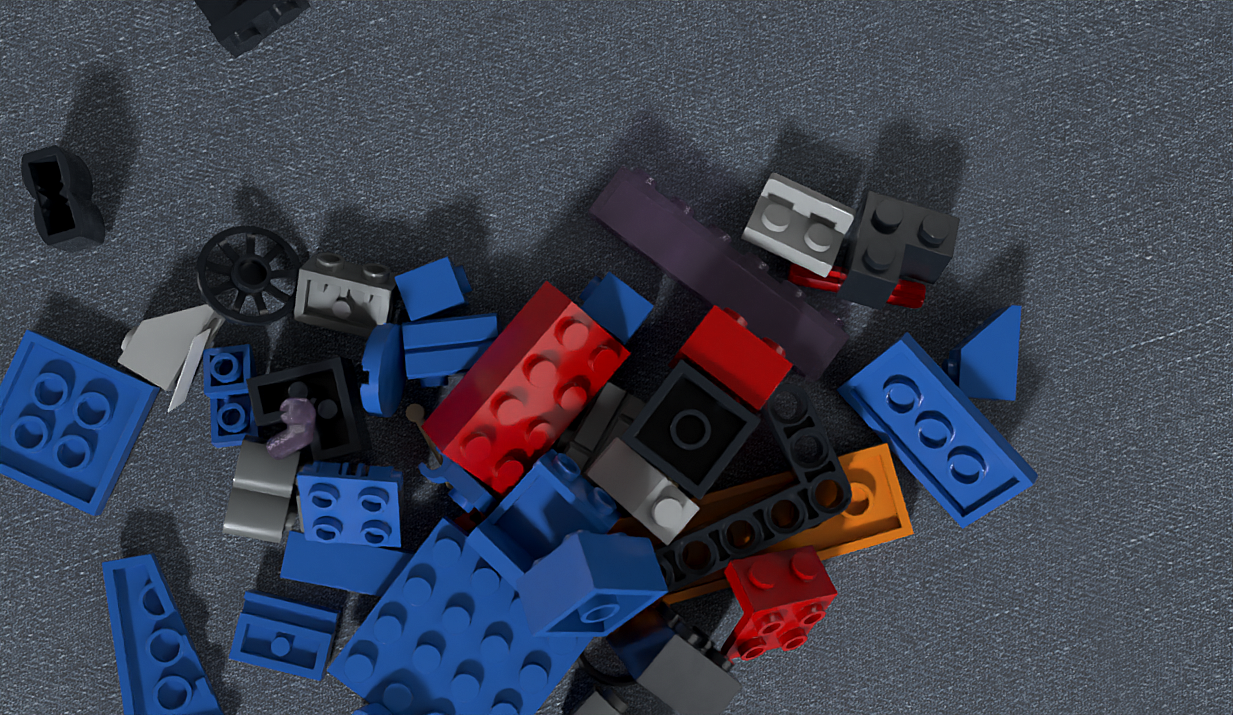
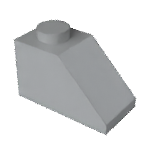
(162, 343)
(642, 490)

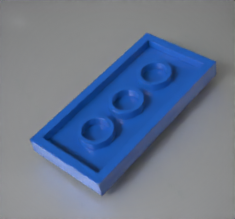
(936, 431)

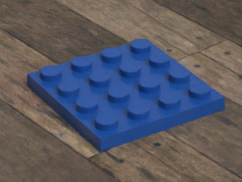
(453, 640)

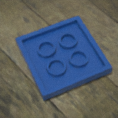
(69, 421)

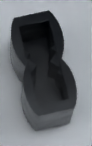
(62, 197)

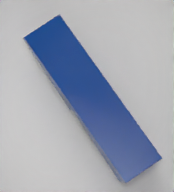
(343, 564)

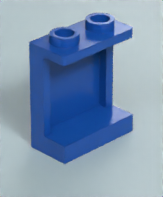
(540, 514)

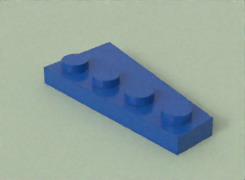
(152, 644)

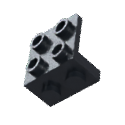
(245, 23)

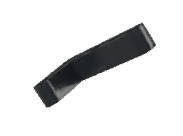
(758, 511)

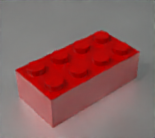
(525, 390)

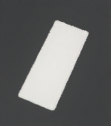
(189, 369)

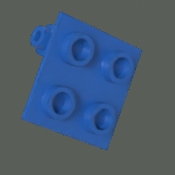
(351, 506)

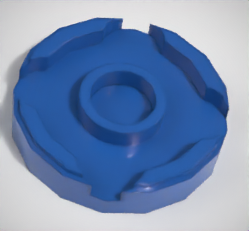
(387, 370)

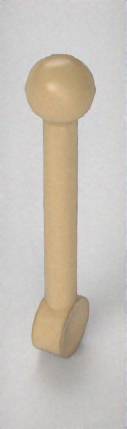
(416, 414)

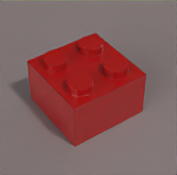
(734, 358)

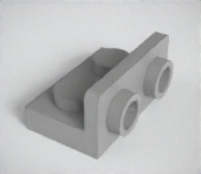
(798, 224)

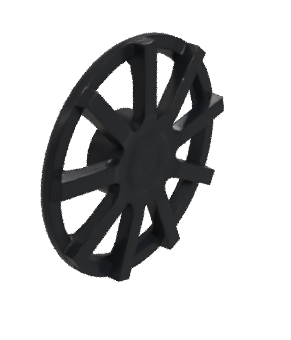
(248, 275)

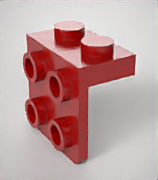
(780, 600)

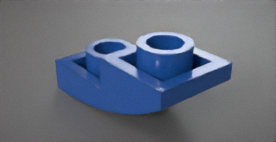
(228, 393)

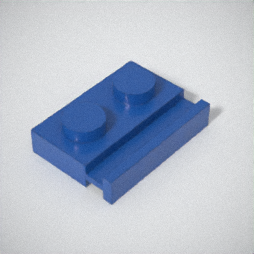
(284, 634)

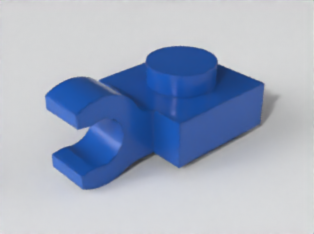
(466, 489)

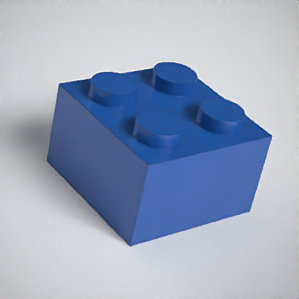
(590, 585)

